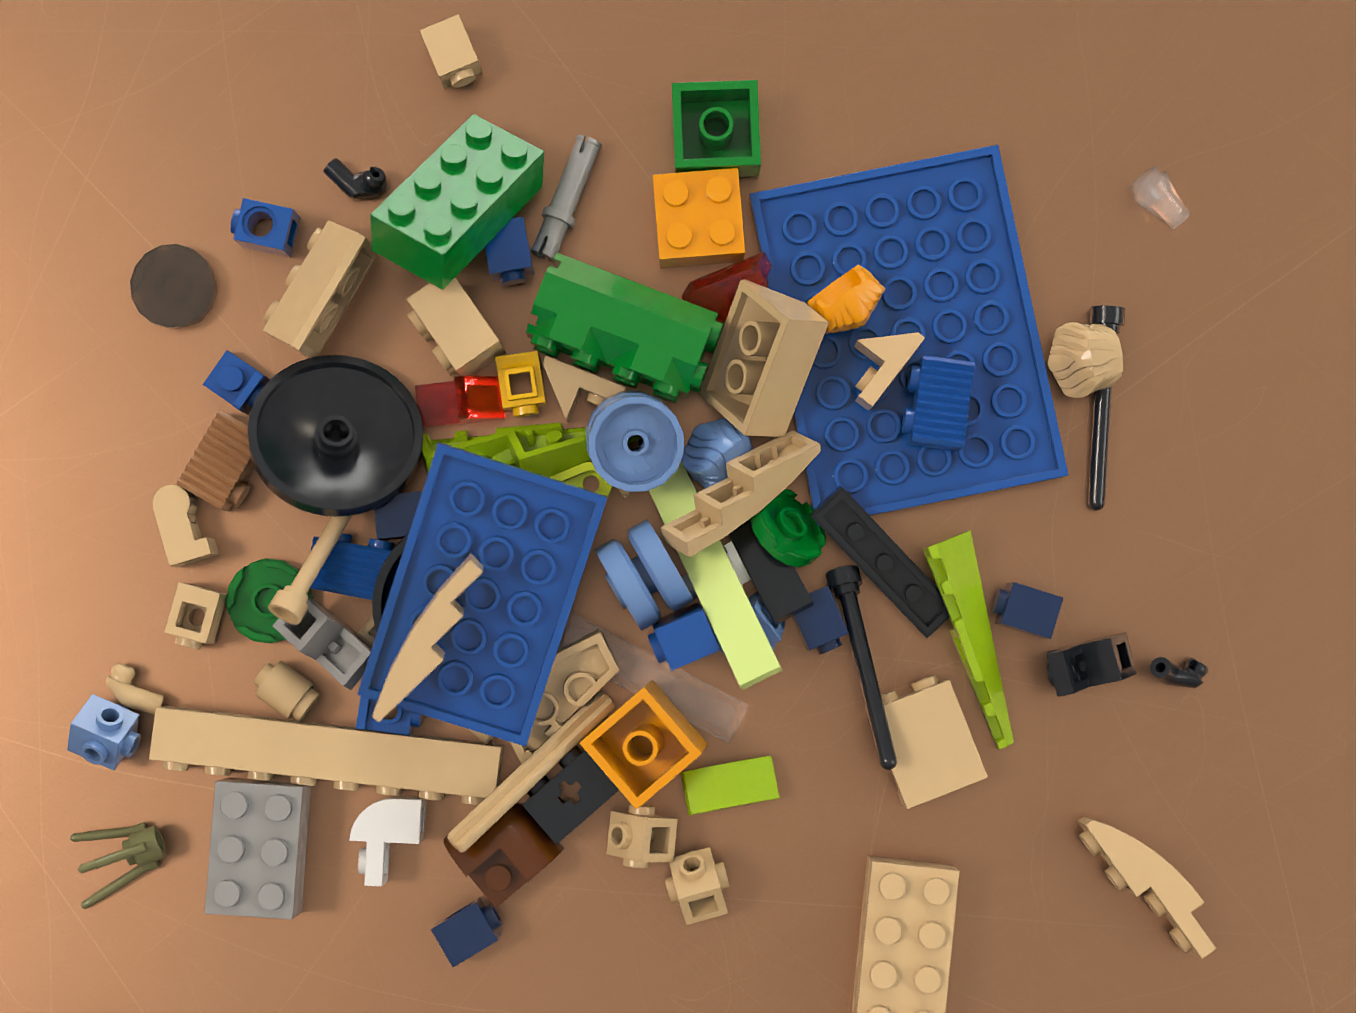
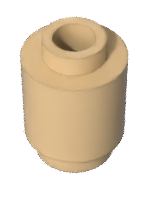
(286, 690)

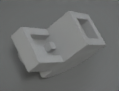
(329, 643)

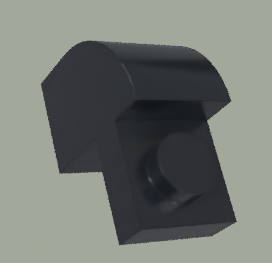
(1090, 664)

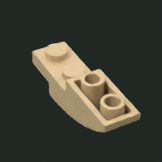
(1140, 869)

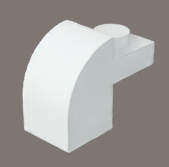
(386, 822)

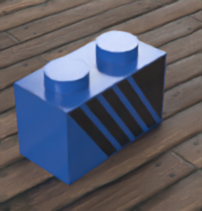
(683, 637)

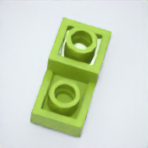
(729, 785)

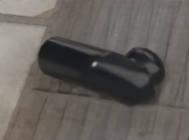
(356, 185)

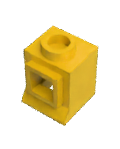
(521, 404)

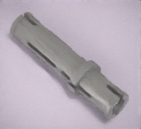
(559, 214)

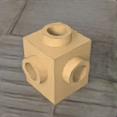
(641, 836)
(698, 885)

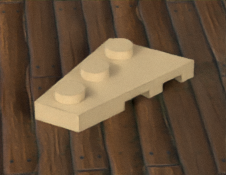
(573, 680)

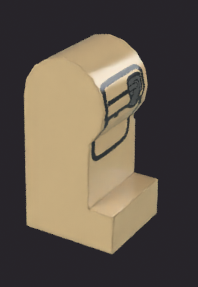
(179, 528)

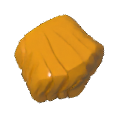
(848, 300)

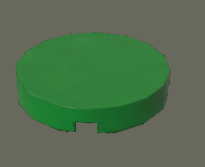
(789, 530)
(251, 594)

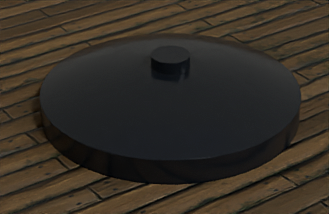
(335, 435)

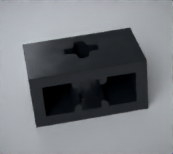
(561, 816)

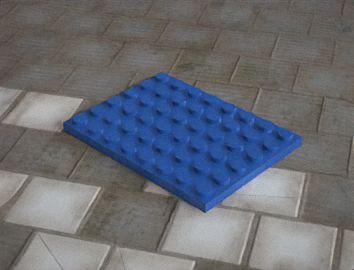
(954, 273)

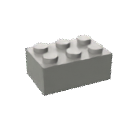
(258, 848)

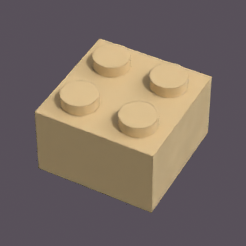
(457, 326)

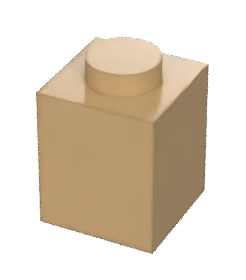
(451, 52)

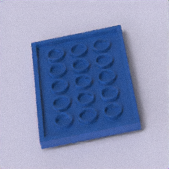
(533, 552)

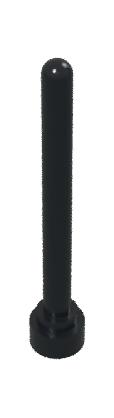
(1113, 318)
(845, 585)

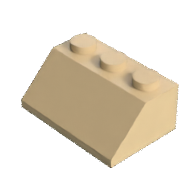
(320, 289)
(762, 360)

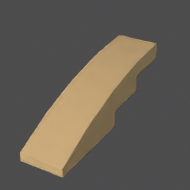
(751, 485)
(419, 651)

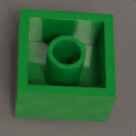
(716, 126)

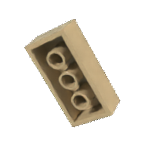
(905, 937)

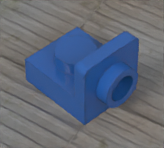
(236, 382)

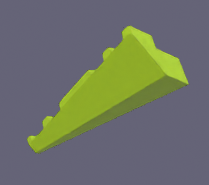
(535, 448)
(959, 583)

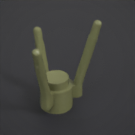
(142, 848)

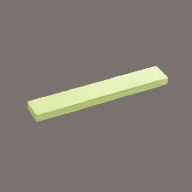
(719, 590)

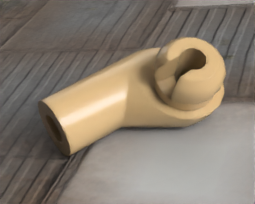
(128, 693)

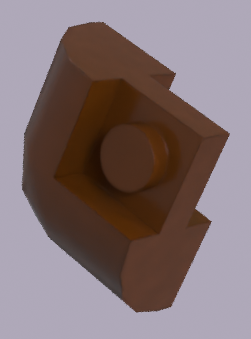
(506, 855)

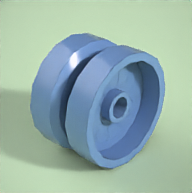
(657, 451)
(643, 575)

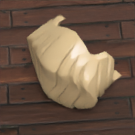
(1085, 358)

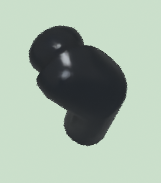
(1171, 674)

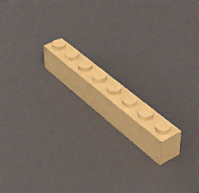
(326, 753)

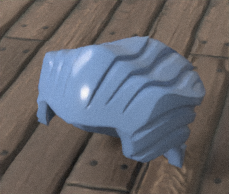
(710, 449)

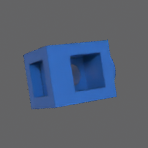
(401, 724)

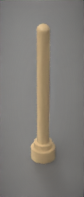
(291, 601)

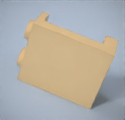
(930, 742)

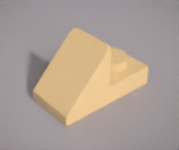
(889, 354)
(571, 381)

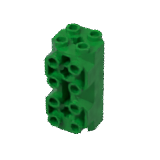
(624, 328)

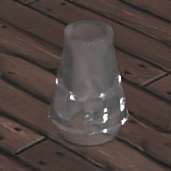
(1158, 196)

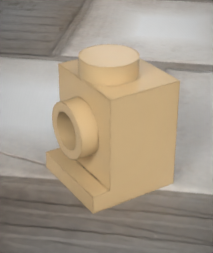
(180, 620)

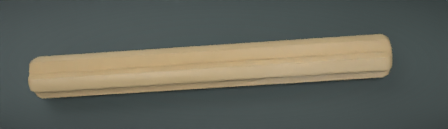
(530, 772)

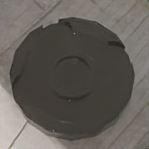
(173, 286)

